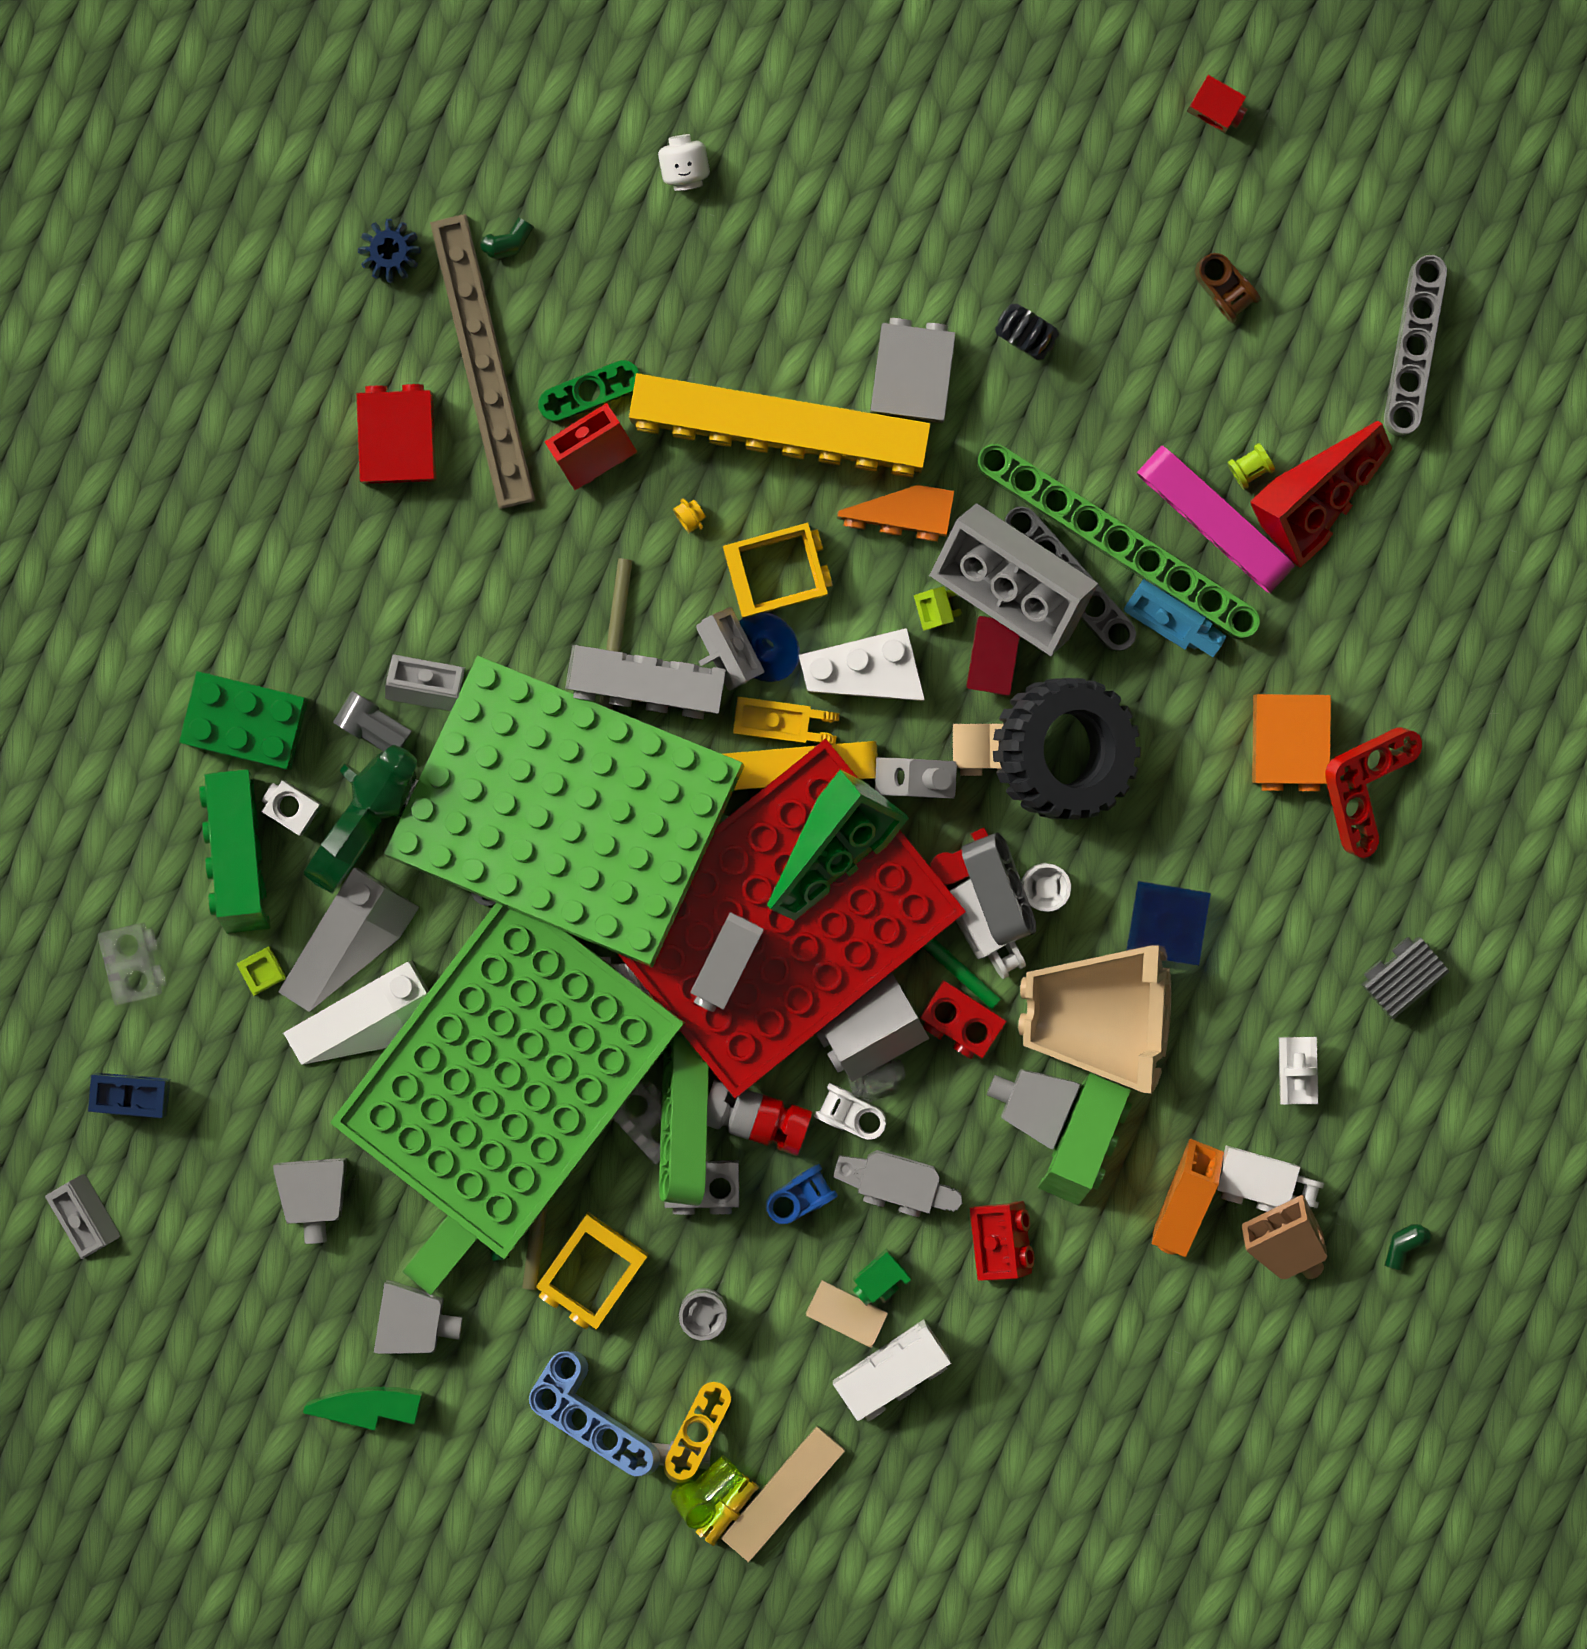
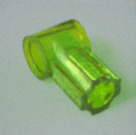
(697, 1498)

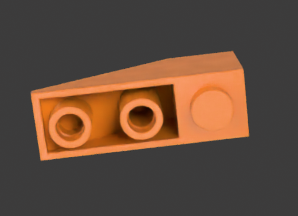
(910, 509)

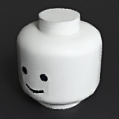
(683, 163)

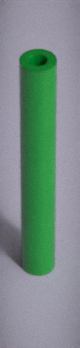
(962, 973)

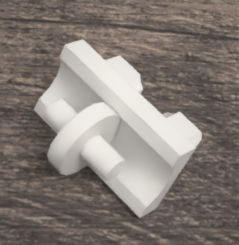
(1298, 1070)

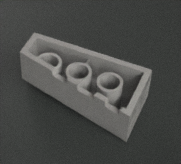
(644, 680)

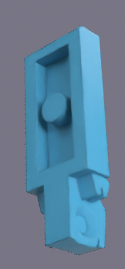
(1173, 619)

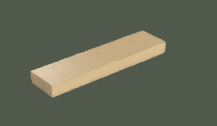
(782, 1493)

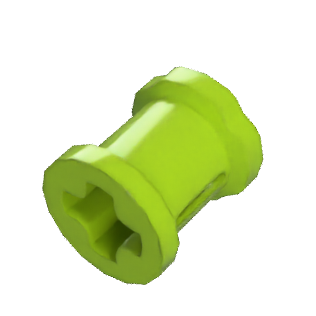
(1251, 466)

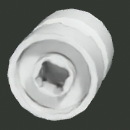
(1046, 887)

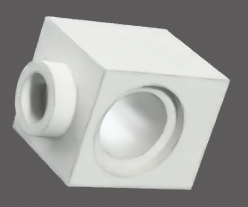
(307, 807)

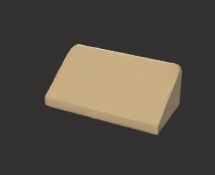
(846, 1314)

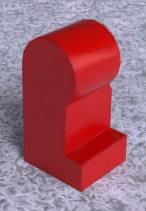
(951, 866)

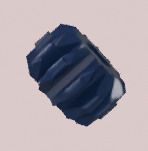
(380, 242)

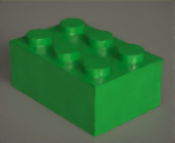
(243, 720)

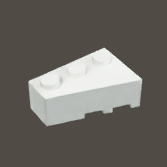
(866, 667)

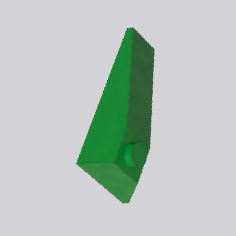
(840, 831)

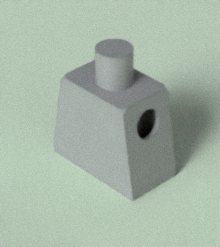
(921, 778)
(1035, 1103)
(312, 1194)
(412, 1321)

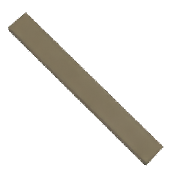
(482, 361)

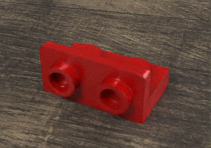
(1001, 1241)

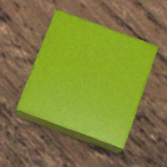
(261, 970)

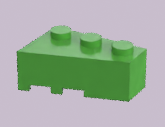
(1087, 1139)

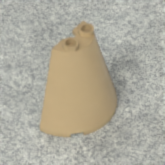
(1102, 1014)

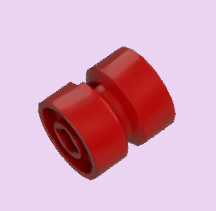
(780, 1125)

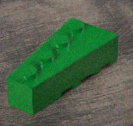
(234, 851)

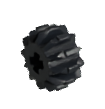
(1027, 331)

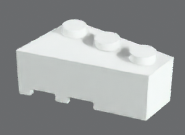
(892, 1371)

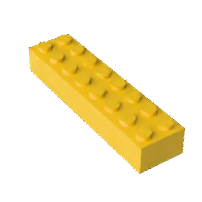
(778, 423)

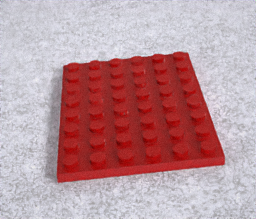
(800, 967)

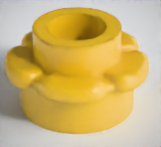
(689, 515)

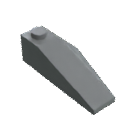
(352, 933)

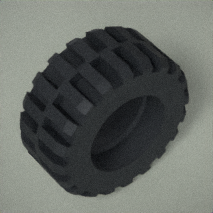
(1110, 740)

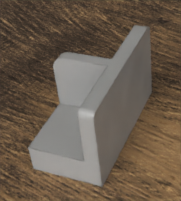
(729, 648)

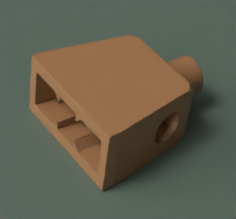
(1287, 1240)

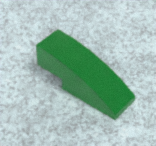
(365, 1406)

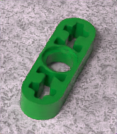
(560, 393)

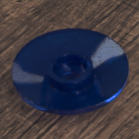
(776, 660)

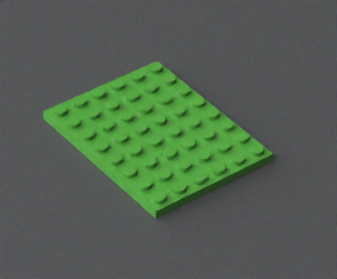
(564, 810)
(507, 1075)

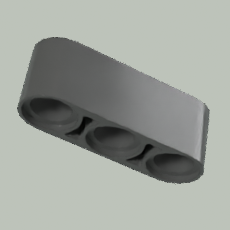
(999, 889)

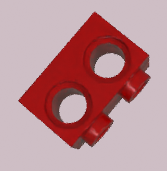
(966, 1012)

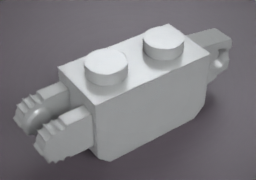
(898, 1181)

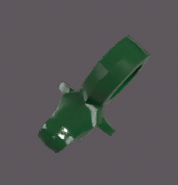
(377, 794)

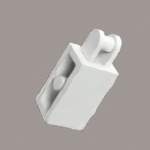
(978, 934)
(1262, 1180)

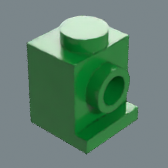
(879, 1278)

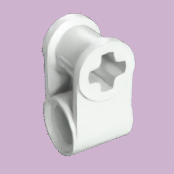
(848, 1112)

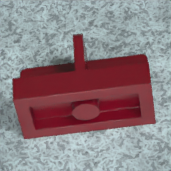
(992, 657)

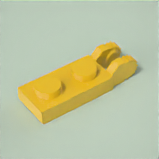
(780, 720)

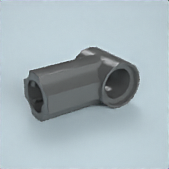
(366, 721)

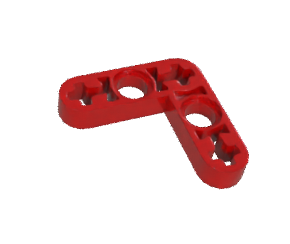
(1357, 777)

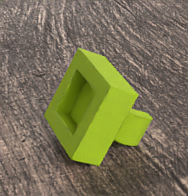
(935, 608)

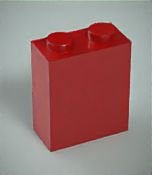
(396, 435)

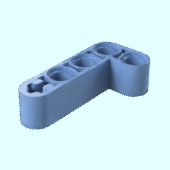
(597, 1420)

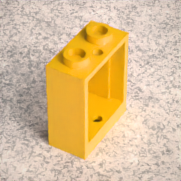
(812, 545)
(612, 1240)

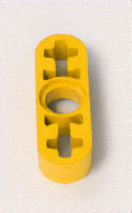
(676, 1451)

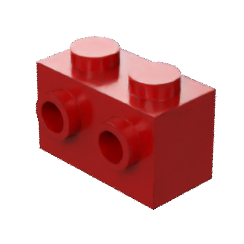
(588, 450)

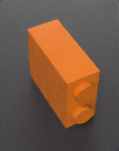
(1291, 740)

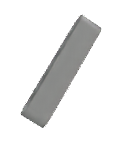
(1415, 327)

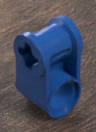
(802, 1195)

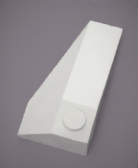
(362, 1019)

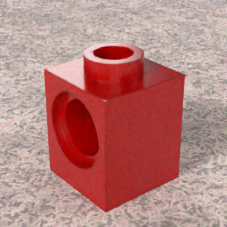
(1218, 105)

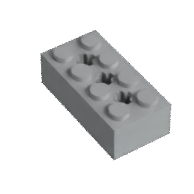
(1013, 579)

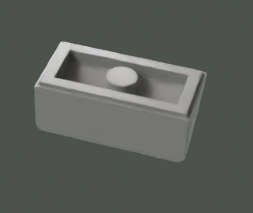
(423, 682)
(82, 1216)

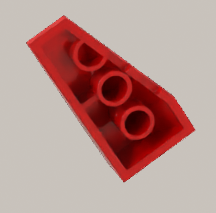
(1309, 498)

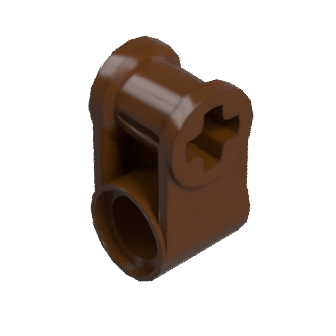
(1227, 287)

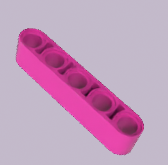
(1215, 519)

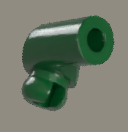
(507, 244)
(1404, 1241)

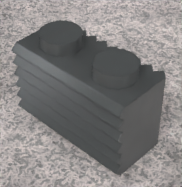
(1404, 977)

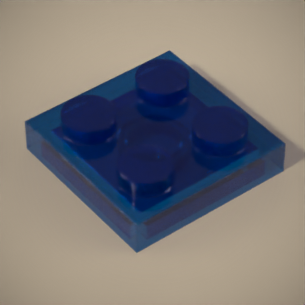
(1169, 919)

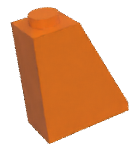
(1188, 1198)

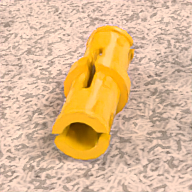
(728, 1510)

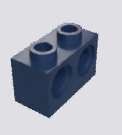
(129, 1095)

